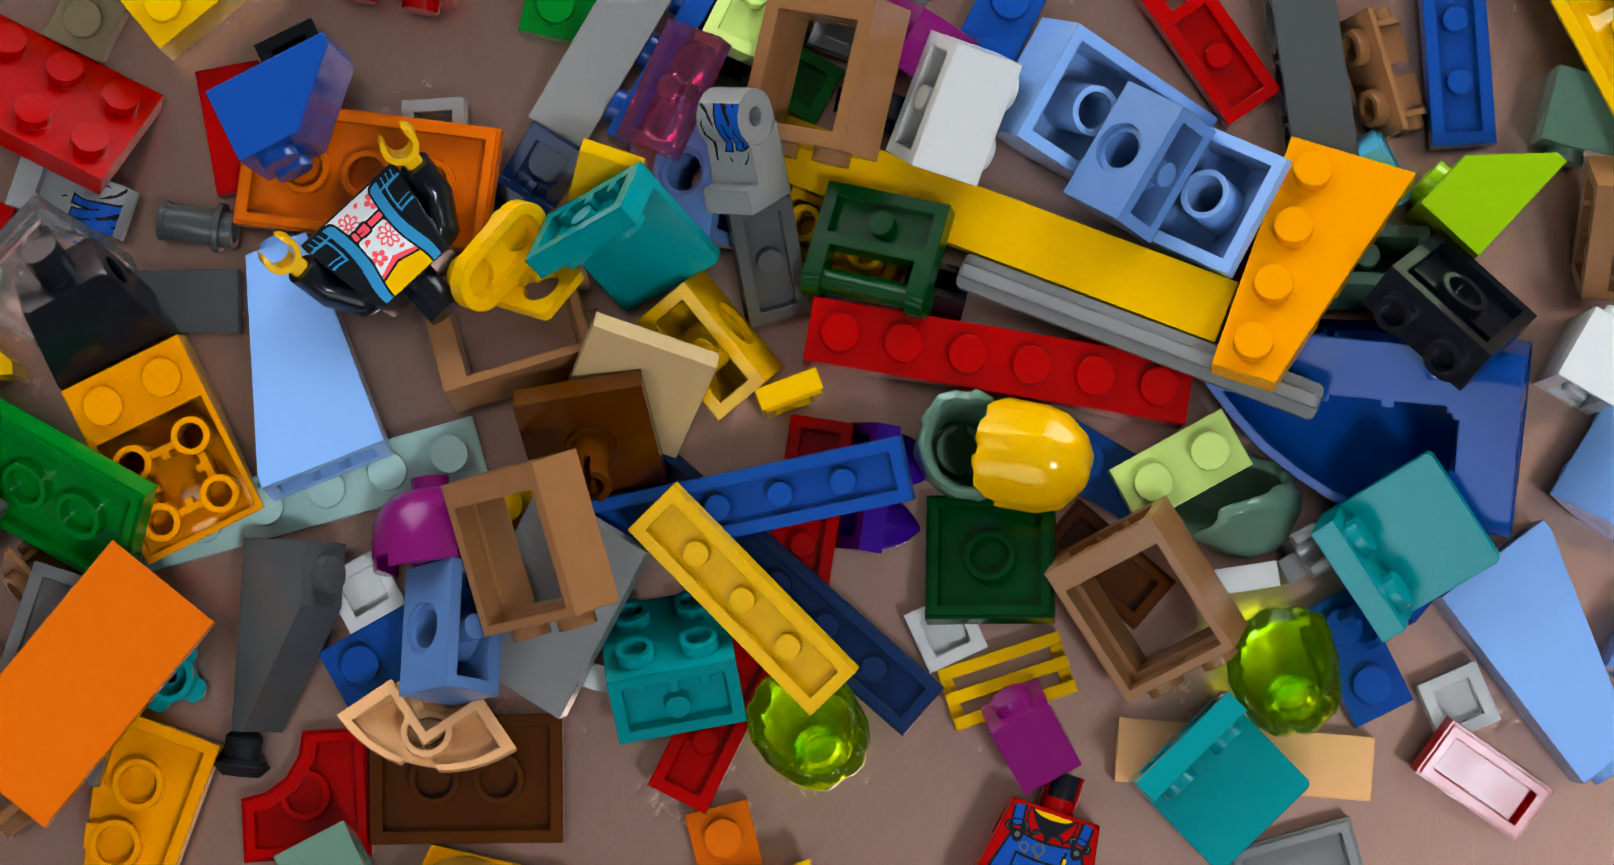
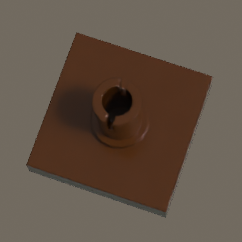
(604, 420)

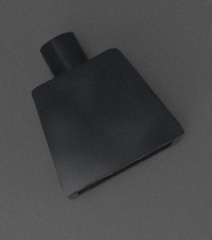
(84, 307)

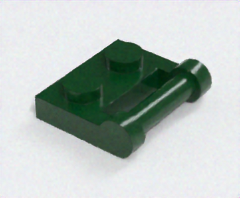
(881, 229)

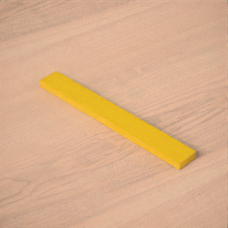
(1043, 243)

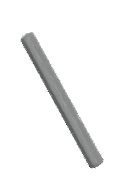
(1124, 331)

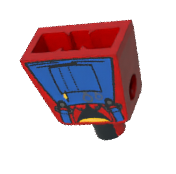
(1043, 831)

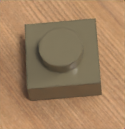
(87, 26)

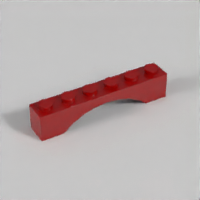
(994, 360)

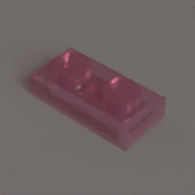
(670, 89)

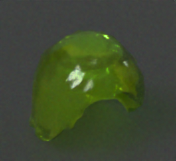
(1287, 671)
(808, 749)

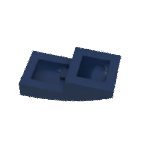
(538, 170)

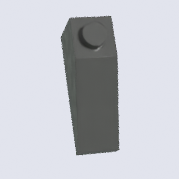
(284, 620)

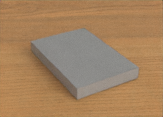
(556, 664)

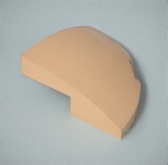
(427, 732)

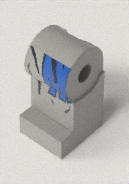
(742, 150)
(104, 213)

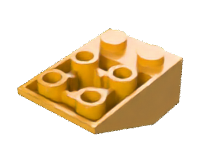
(170, 428)

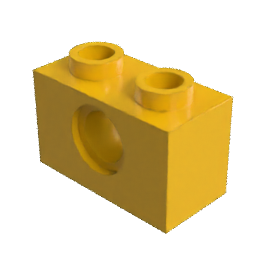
(707, 318)

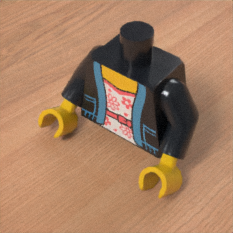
(383, 243)

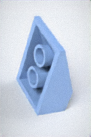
(1067, 92)

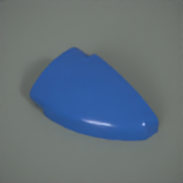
(1390, 409)

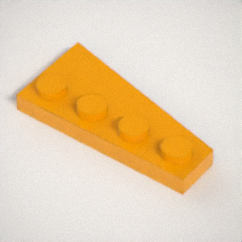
(1304, 257)
(149, 796)

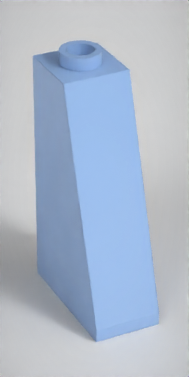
(307, 384)
(1540, 651)

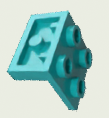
(626, 237)
(1404, 543)
(670, 670)
(1220, 781)

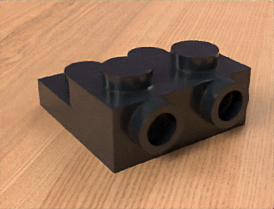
(1448, 309)

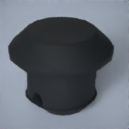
(242, 755)

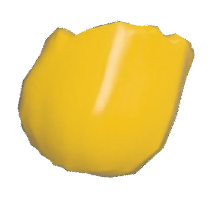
(1030, 456)

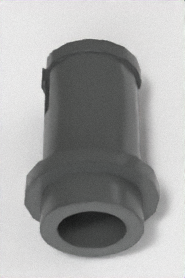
(198, 225)

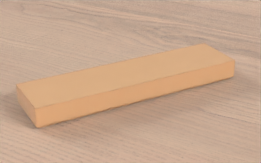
(1332, 763)

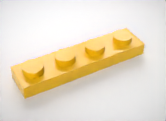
(743, 598)

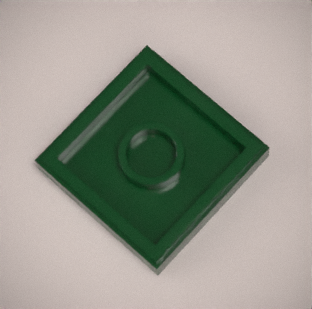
(987, 563)

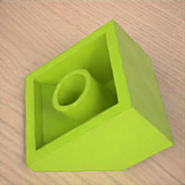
(1479, 195)

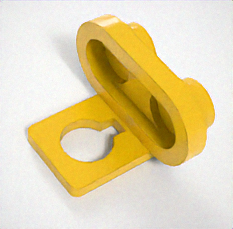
(495, 269)

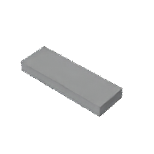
(596, 66)

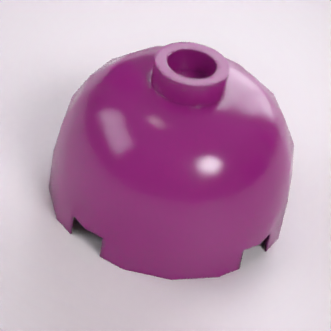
(413, 528)

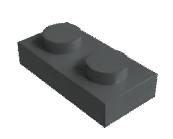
(768, 263)

